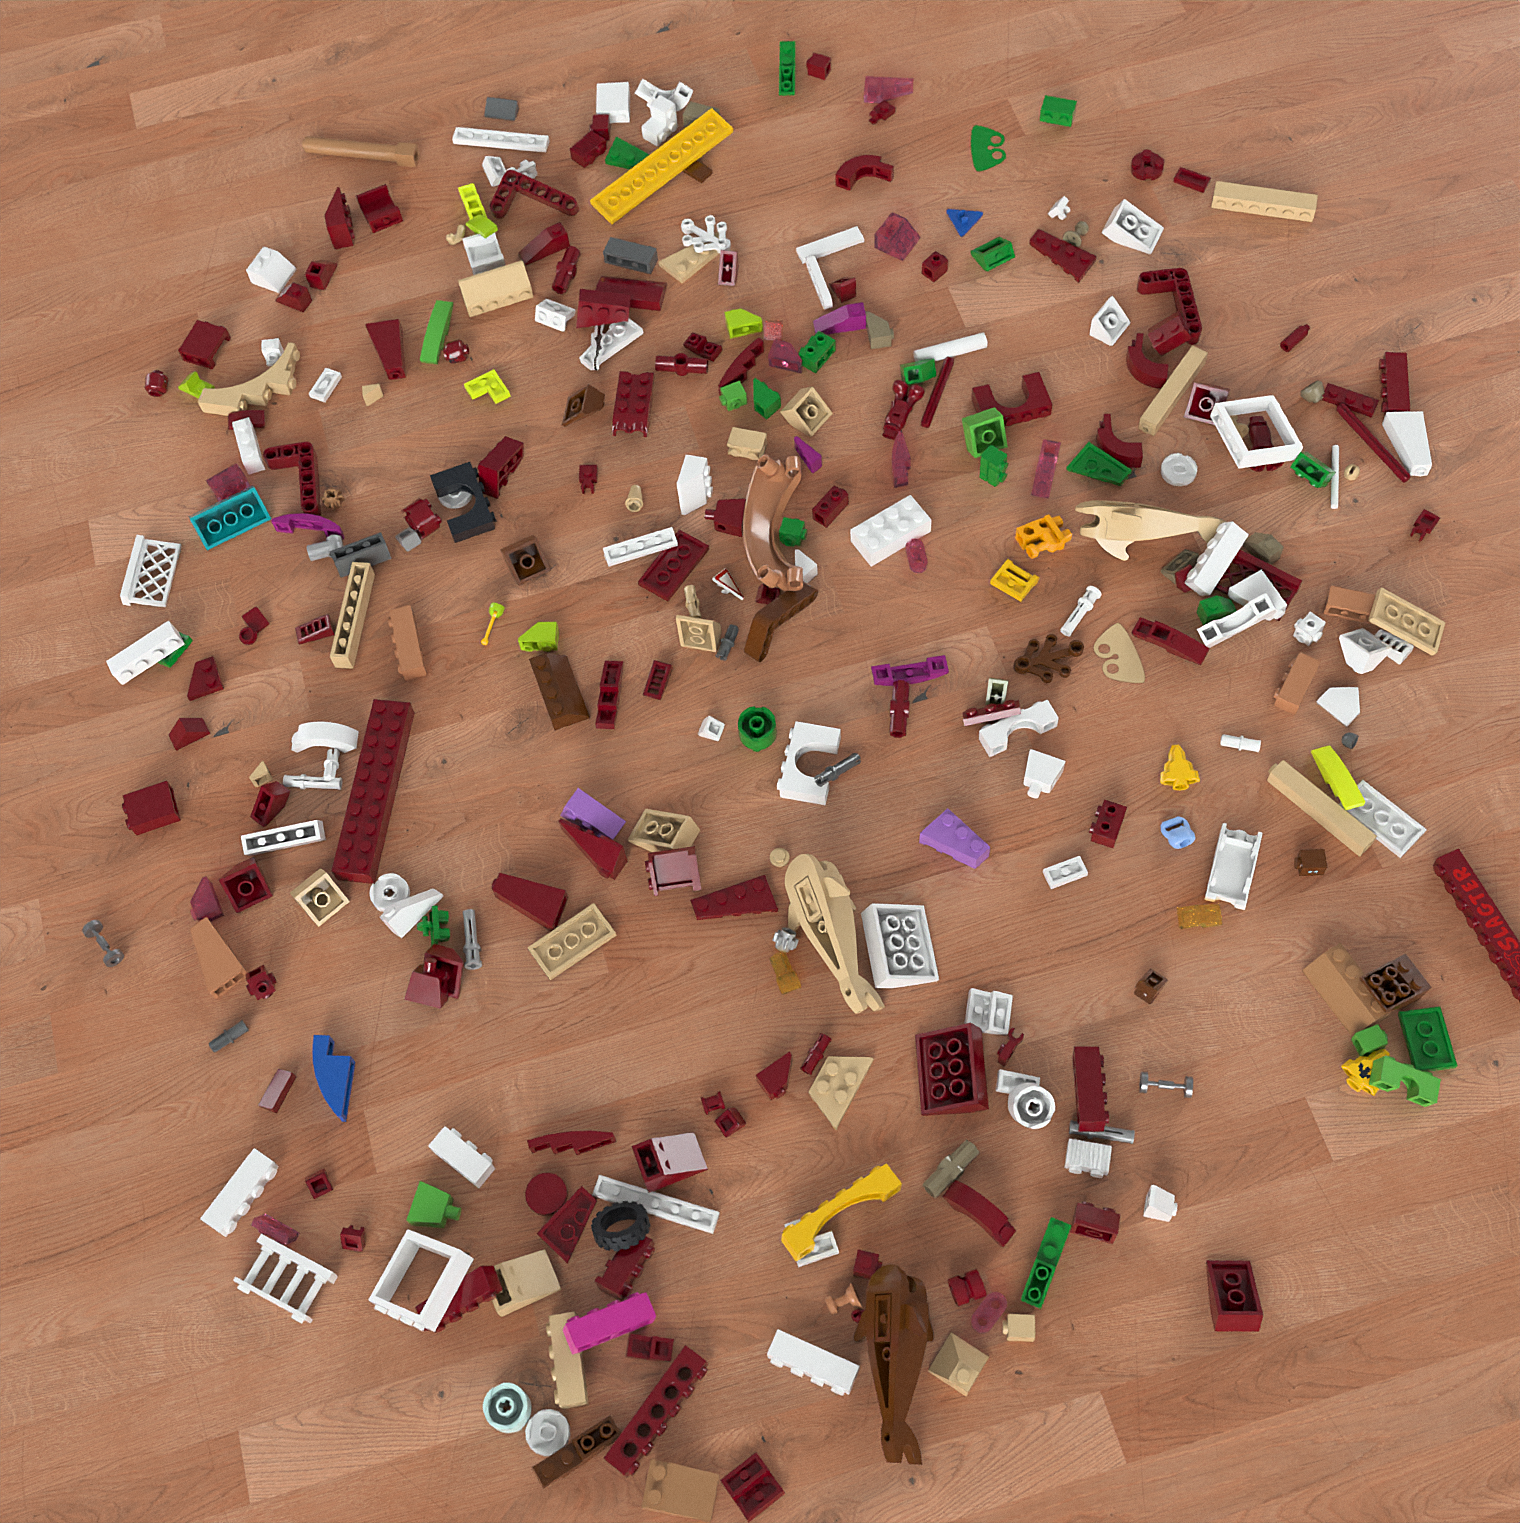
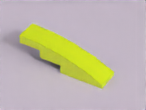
(471, 201)
(1338, 777)

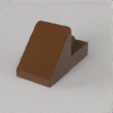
(1150, 986)

